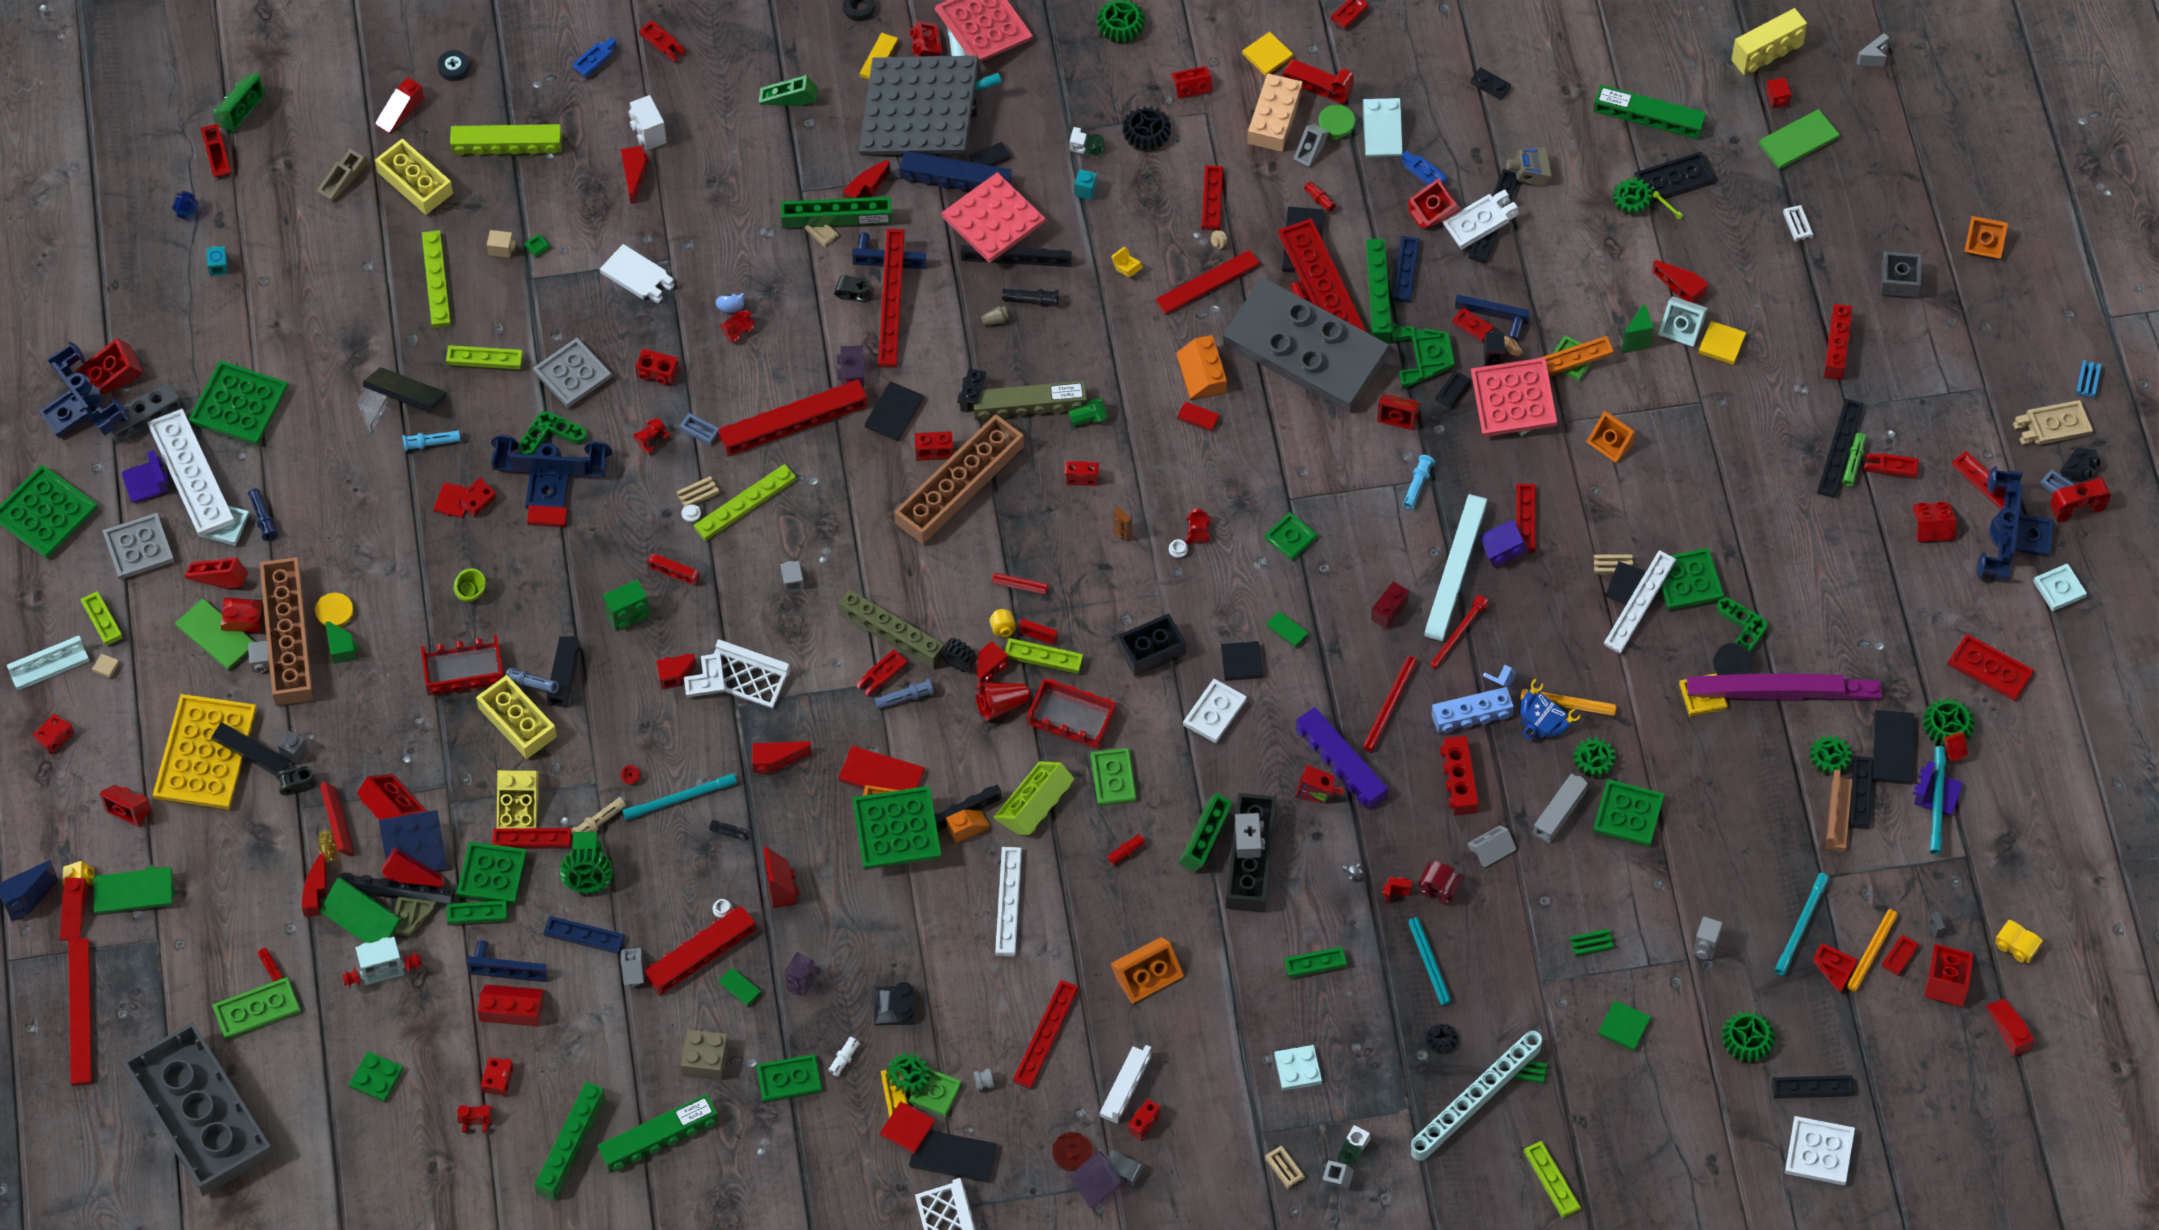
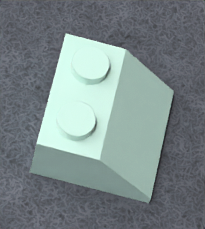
(1682, 321)

